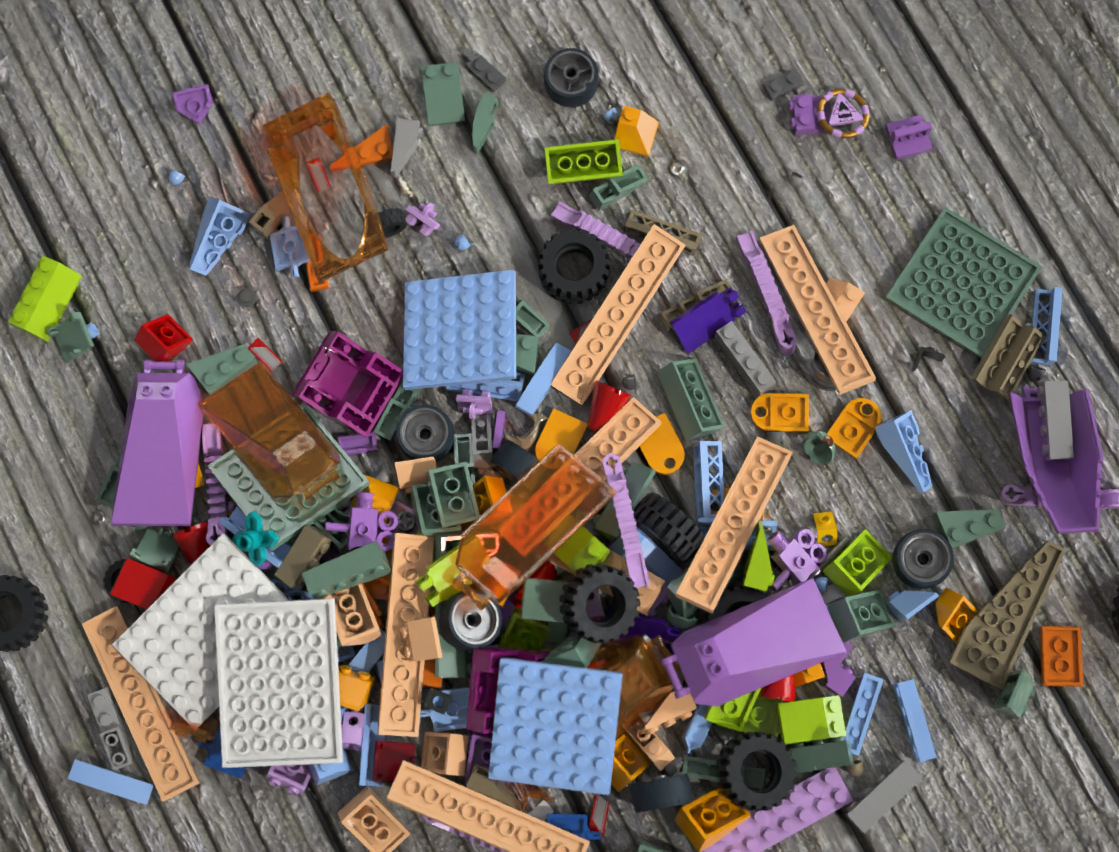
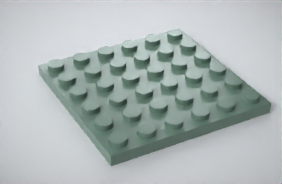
(963, 282)
(287, 515)

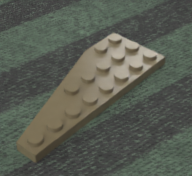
(998, 631)

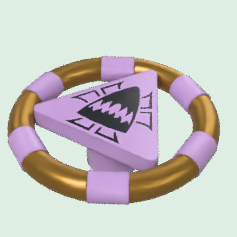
(843, 113)

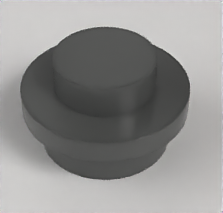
(246, 297)

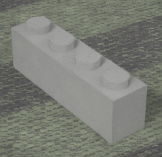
(745, 359)
(1056, 420)
(882, 796)

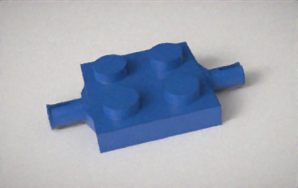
(214, 757)
(574, 824)

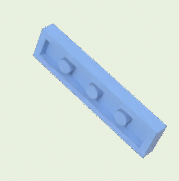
(862, 711)

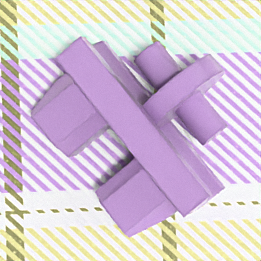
(415, 214)
(474, 404)

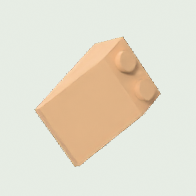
(373, 822)

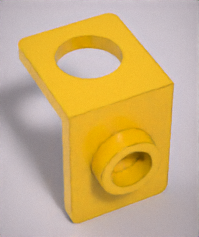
(825, 525)

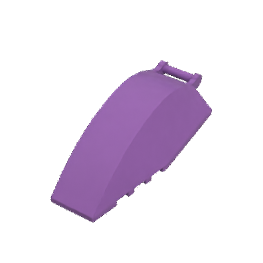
(1065, 488)

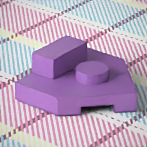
(193, 102)

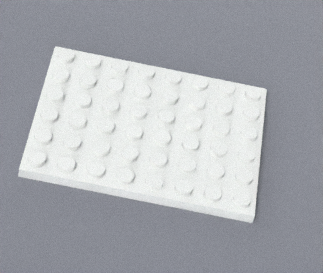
(177, 634)
(278, 683)

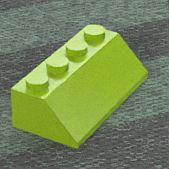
(583, 162)
(45, 298)

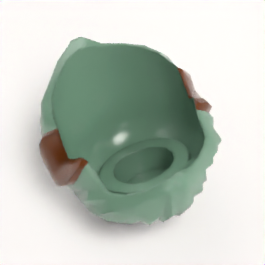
(819, 447)

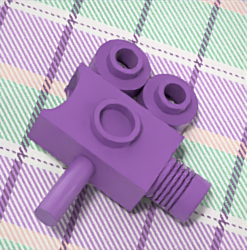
(364, 523)
(792, 557)

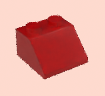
(162, 338)

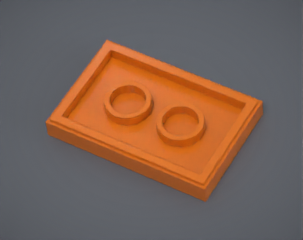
(1061, 656)

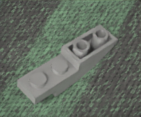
(111, 728)

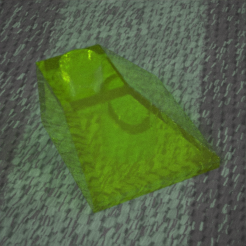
(523, 632)

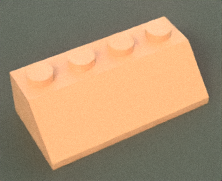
(354, 617)

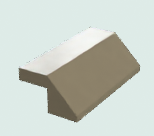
(1007, 357)

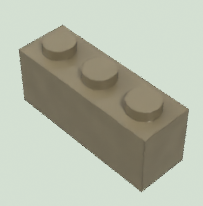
(303, 556)

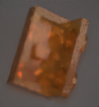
(204, 731)

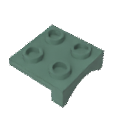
(72, 336)
(156, 550)

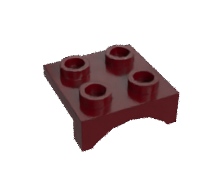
(389, 758)

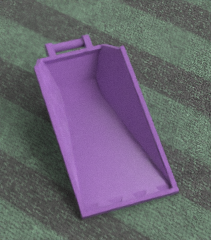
(159, 449)
(754, 646)

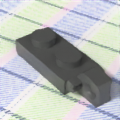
(483, 70)

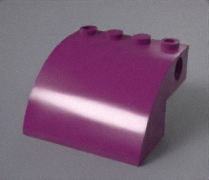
(348, 383)
(485, 683)

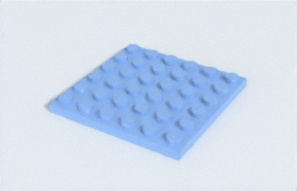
(460, 330)
(555, 725)

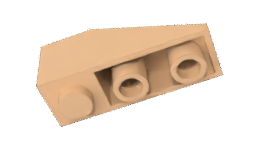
(669, 711)
(651, 746)

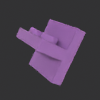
(909, 137)

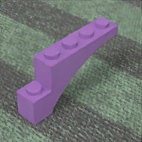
(836, 677)

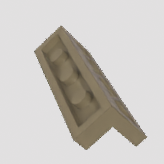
(642, 229)

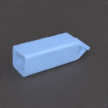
(696, 729)

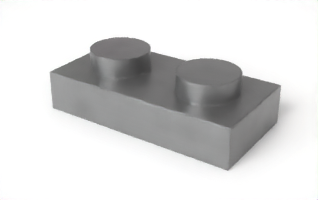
(783, 84)

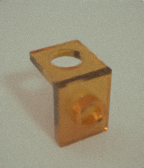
(537, 794)

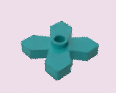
(255, 539)

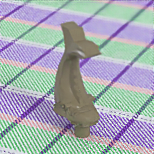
(528, 439)

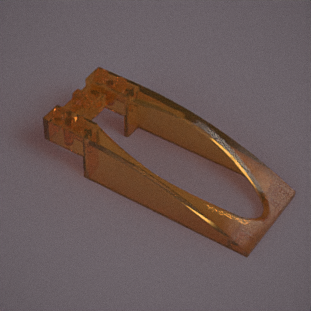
(286, 162)

